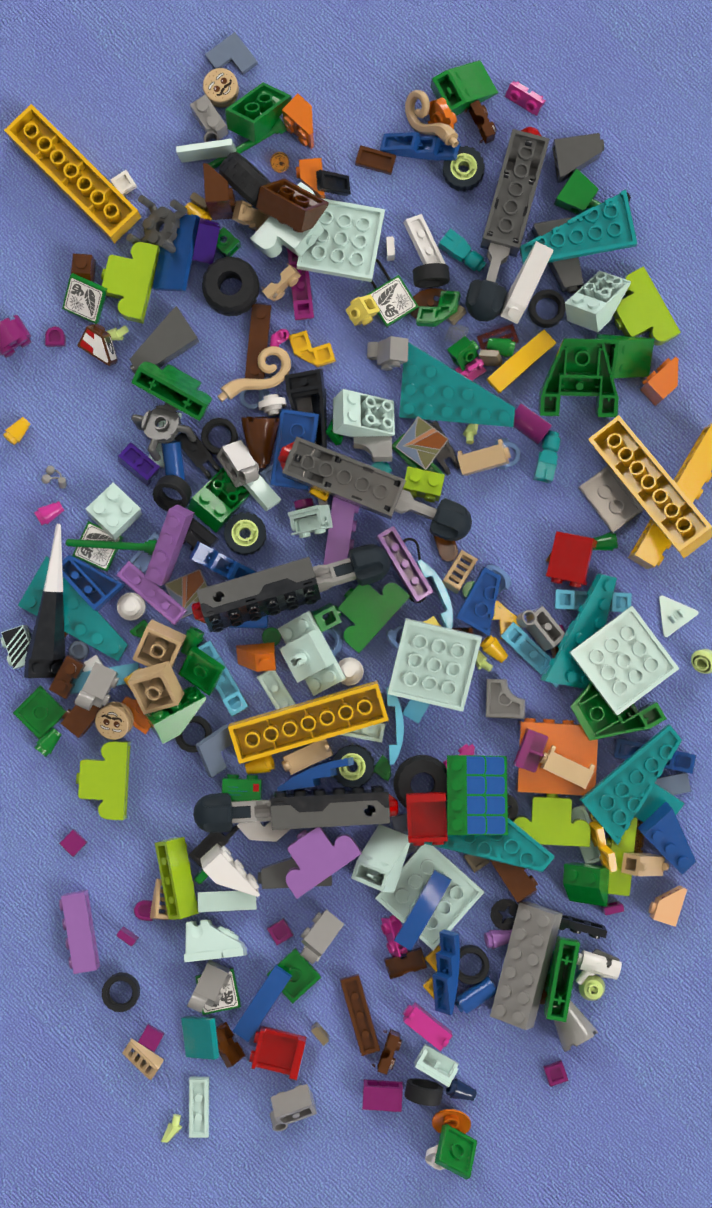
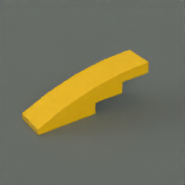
(521, 361)

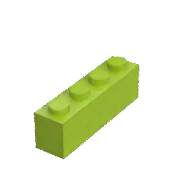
(176, 878)
(621, 882)

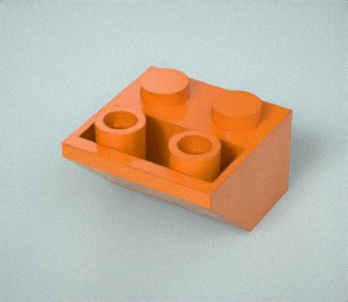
(299, 120)
(661, 384)

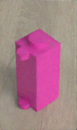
(427, 1026)

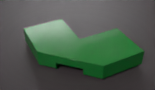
(433, 316)

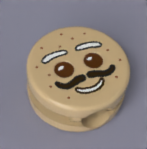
(221, 87)
(114, 720)

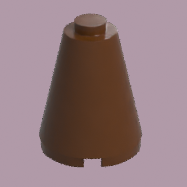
(260, 437)

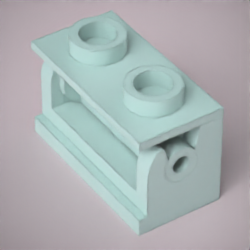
(310, 520)

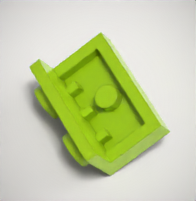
(424, 484)

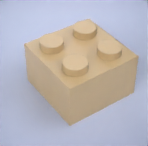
(158, 645)
(156, 687)

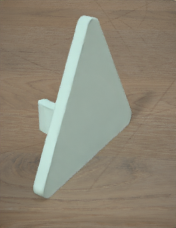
(674, 615)

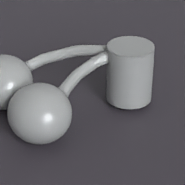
(47, 478)

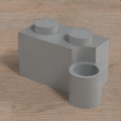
(209, 119)
(388, 352)
(238, 463)
(541, 627)
(97, 687)
(320, 935)
(209, 986)
(291, 1107)

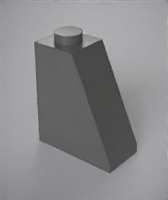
(575, 153)

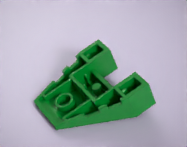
(580, 370)
(601, 722)

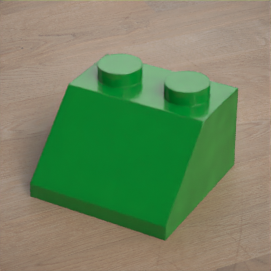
(586, 883)

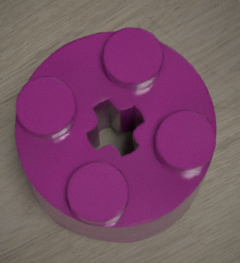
(13, 335)

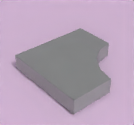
(377, 446)
(501, 701)

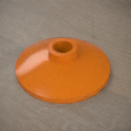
(452, 1118)

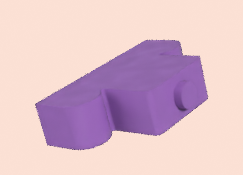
(318, 858)

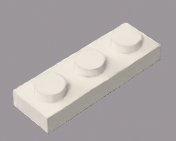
(423, 240)

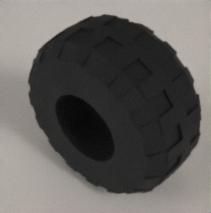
(243, 177)
(230, 268)
(416, 765)

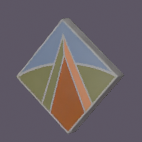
(422, 443)
(184, 589)

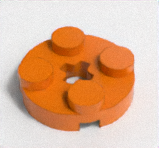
(441, 113)

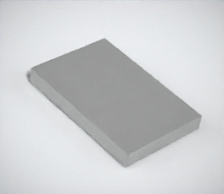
(610, 499)

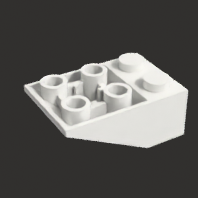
(226, 872)

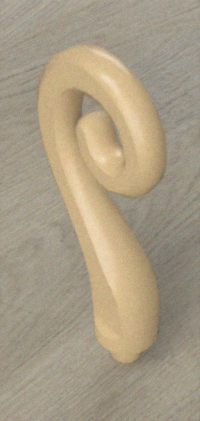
(442, 130)
(236, 386)

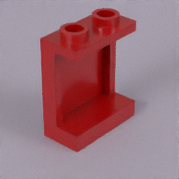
(570, 559)
(426, 818)
(278, 1051)

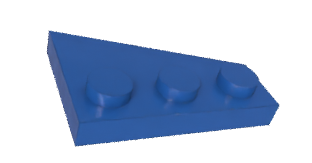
(480, 602)

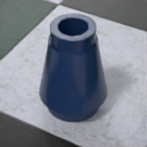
(460, 1090)

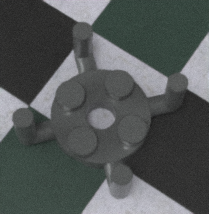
(155, 220)
(167, 433)

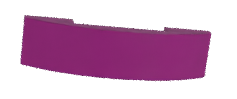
(301, 291)

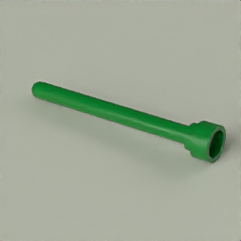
(278, 128)
(147, 547)

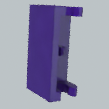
(206, 241)
(138, 463)

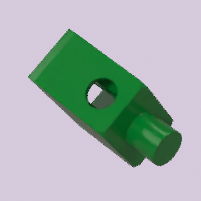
(577, 194)

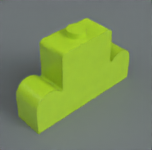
(132, 280)
(644, 311)
(107, 780)
(552, 822)

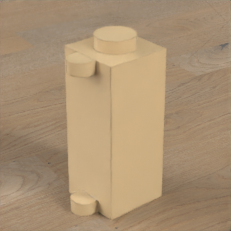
(483, 459)
(306, 756)
(566, 768)
(644, 864)

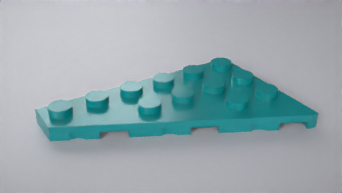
(443, 394)
(512, 849)

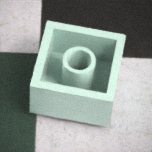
(114, 511)

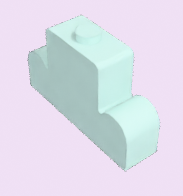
(274, 235)

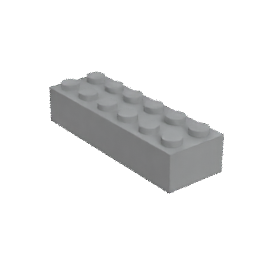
(526, 965)

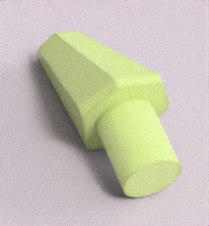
(117, 334)
(469, 433)
(482, 663)
(172, 1128)

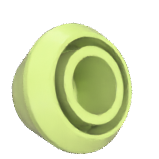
(702, 661)
(592, 988)

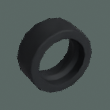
(431, 275)
(546, 294)
(213, 423)
(175, 483)
(192, 748)
(484, 969)
(119, 1007)
(423, 1092)

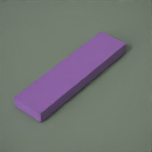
(151, 593)

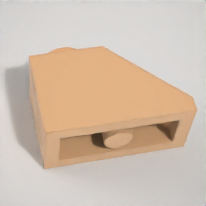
(668, 906)

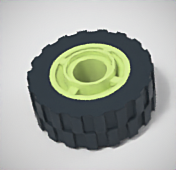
(464, 180)
(236, 525)
(365, 766)

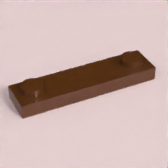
(257, 339)
(360, 1014)

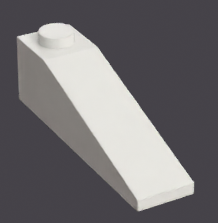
(526, 282)

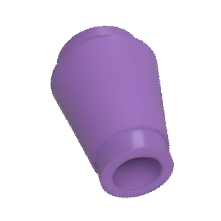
(497, 938)

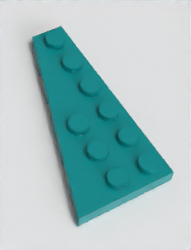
(591, 232)
(79, 617)
(591, 618)
(626, 788)

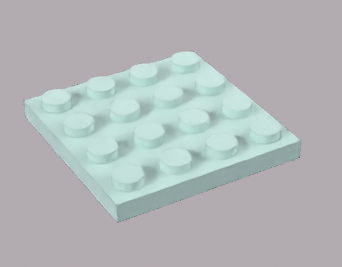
(347, 243)
(624, 660)
(434, 664)
(455, 903)

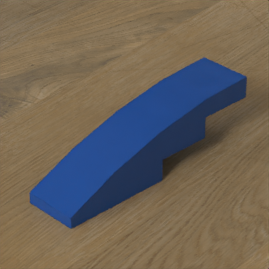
(418, 147)
(219, 562)
(680, 760)
(311, 776)
(422, 910)
(446, 978)
(262, 1003)

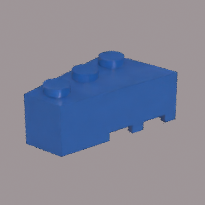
(89, 582)
(668, 838)

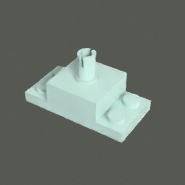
(309, 654)

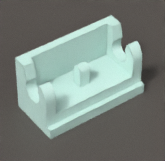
(436, 1065)

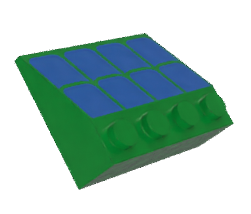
(477, 795)

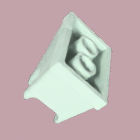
(211, 942)

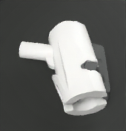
(597, 963)

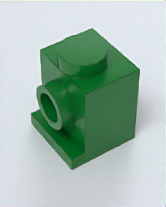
(229, 247)
(463, 352)
(332, 619)

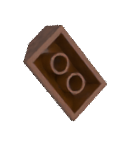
(218, 195)
(291, 205)

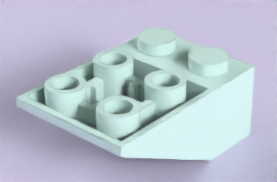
(596, 301)
(362, 415)
(382, 859)

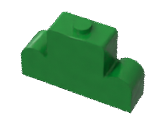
(173, 388)
(370, 611)
(560, 978)

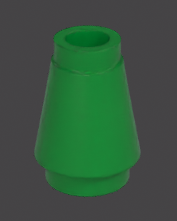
(503, 345)
(606, 542)
(193, 638)
(48, 742)

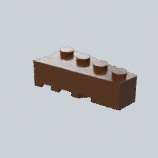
(516, 880)

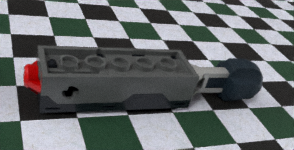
(507, 218)
(367, 487)
(284, 587)
(299, 810)

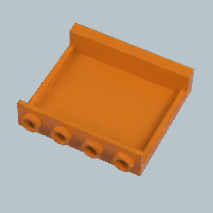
(570, 743)

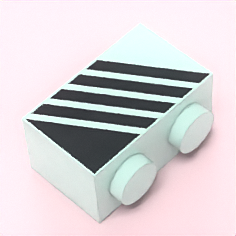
(17, 644)

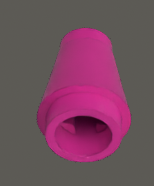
(48, 513)

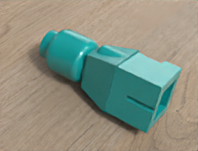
(460, 250)
(547, 458)

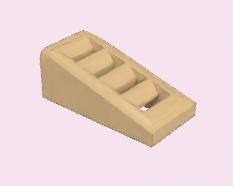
(450, 584)
(155, 903)
(147, 1063)

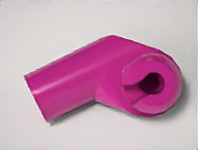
(279, 337)

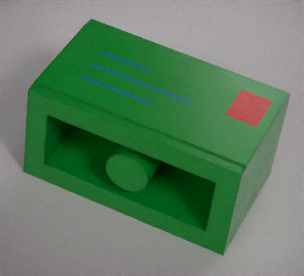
(242, 788)

